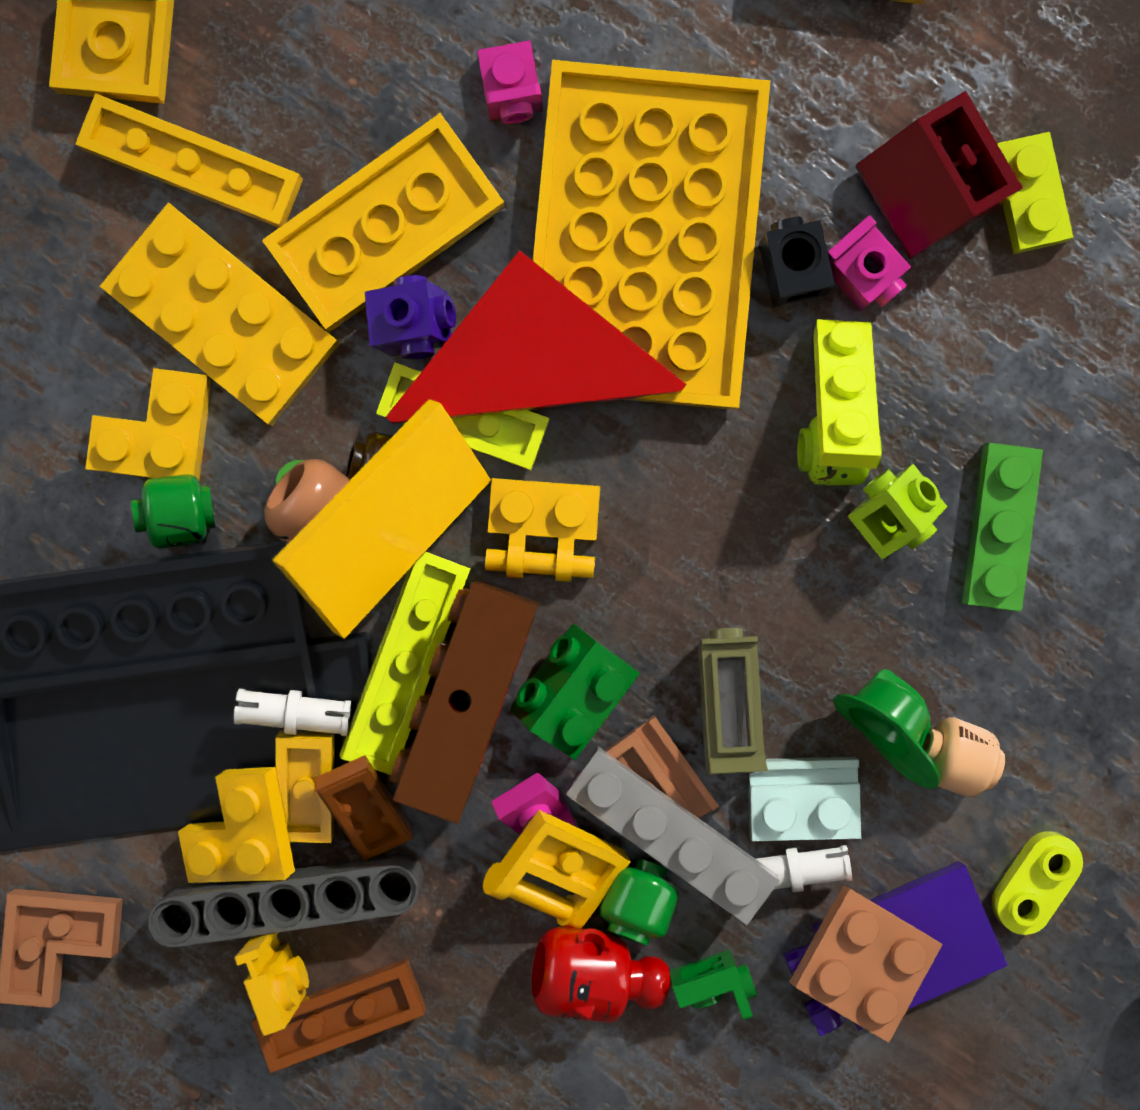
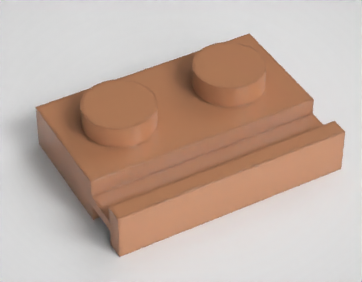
(660, 762)

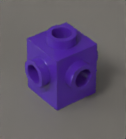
(409, 317)

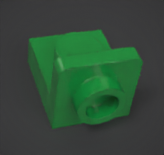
(706, 980)

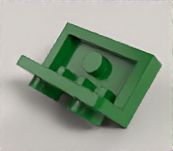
(573, 691)

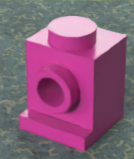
(849, 270)

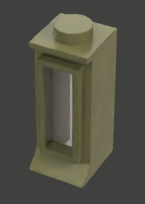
(731, 703)

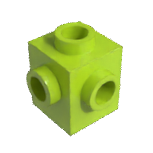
(898, 511)

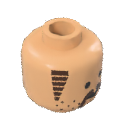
(965, 756)

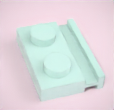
(805, 800)

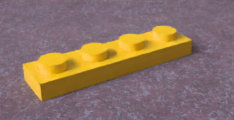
(189, 161)

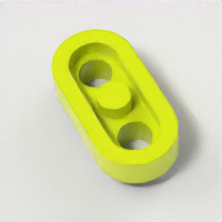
(1032, 880)

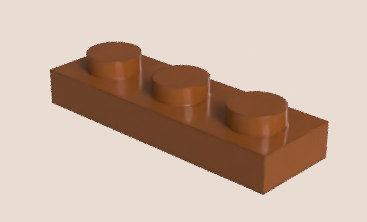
(344, 1015)

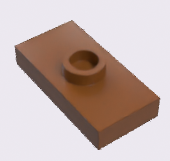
(363, 807)

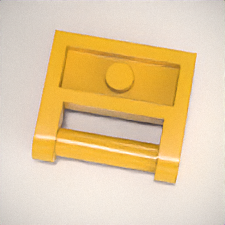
(562, 857)

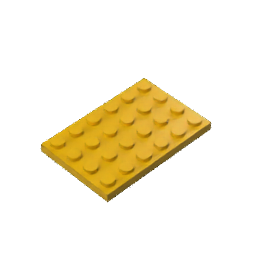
(657, 212)

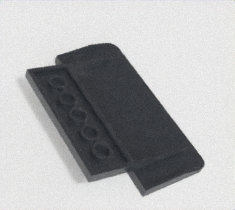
(130, 687)

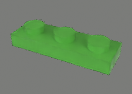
(1002, 526)

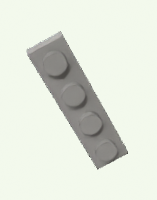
(672, 835)

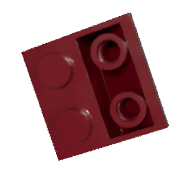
(938, 175)

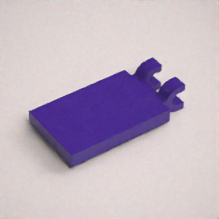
(944, 909)

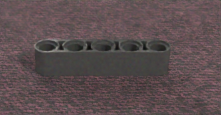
(267, 916)

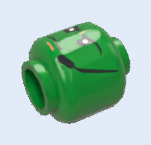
(173, 511)

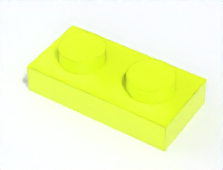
(1039, 211)

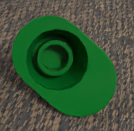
(895, 723)

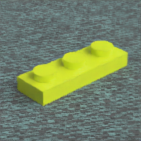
(846, 394)
(502, 435)

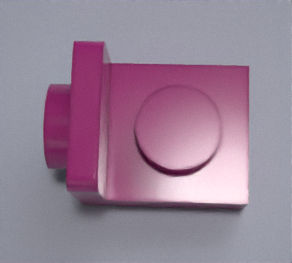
(510, 82)
(522, 802)

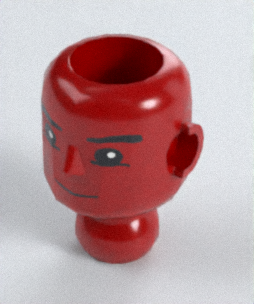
(592, 976)

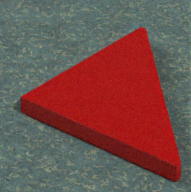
(533, 349)

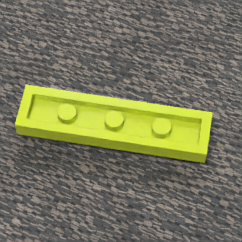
(403, 662)

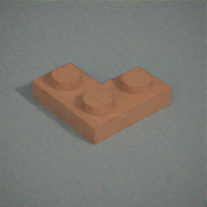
(43, 929)

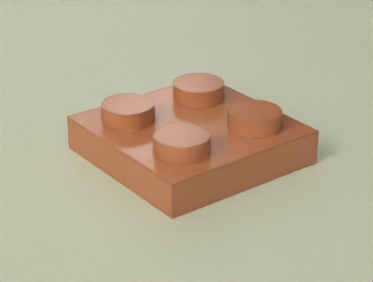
(865, 963)

